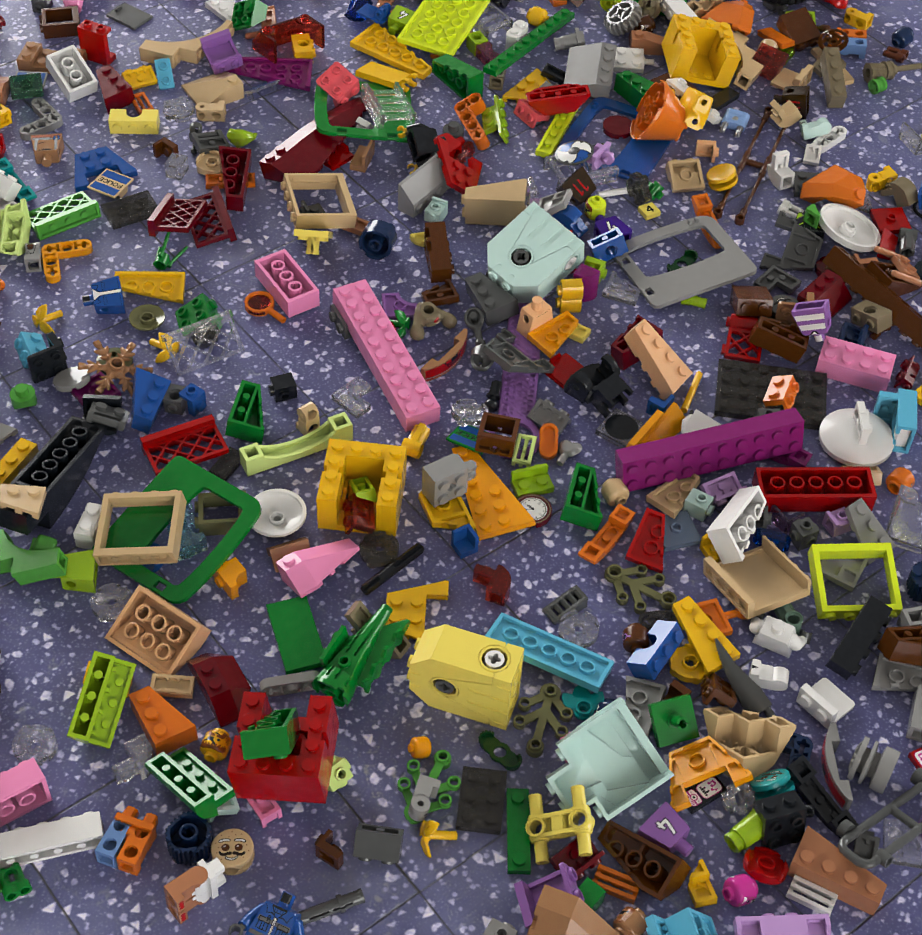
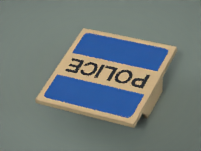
(111, 183)

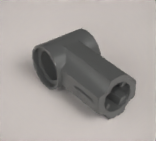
(907, 239)

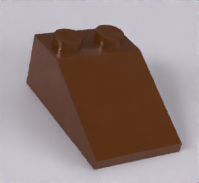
(883, 272)

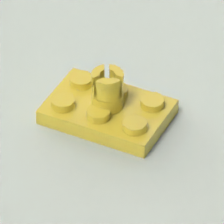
(313, 239)

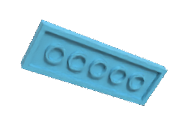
(553, 653)

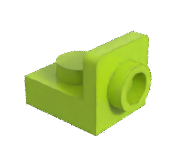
(597, 264)

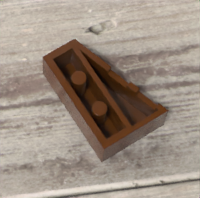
(779, 338)

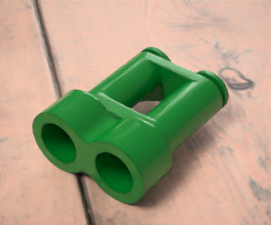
(19, 887)

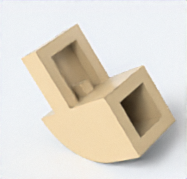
(784, 115)

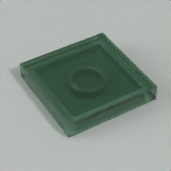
(26, 86)

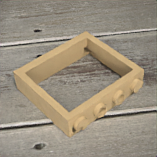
(319, 181)
(140, 555)

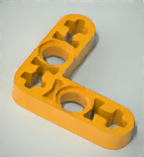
(51, 254)

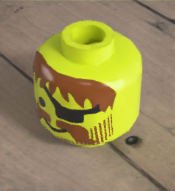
(595, 206)

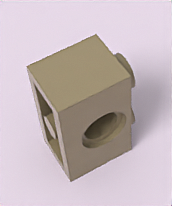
(874, 315)

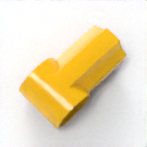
(416, 440)

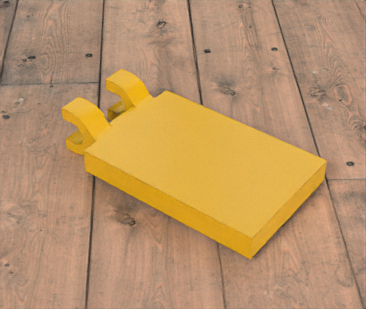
(386, 75)

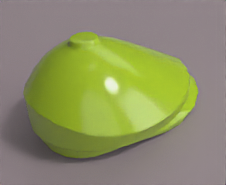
(240, 137)

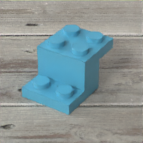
(682, 923)

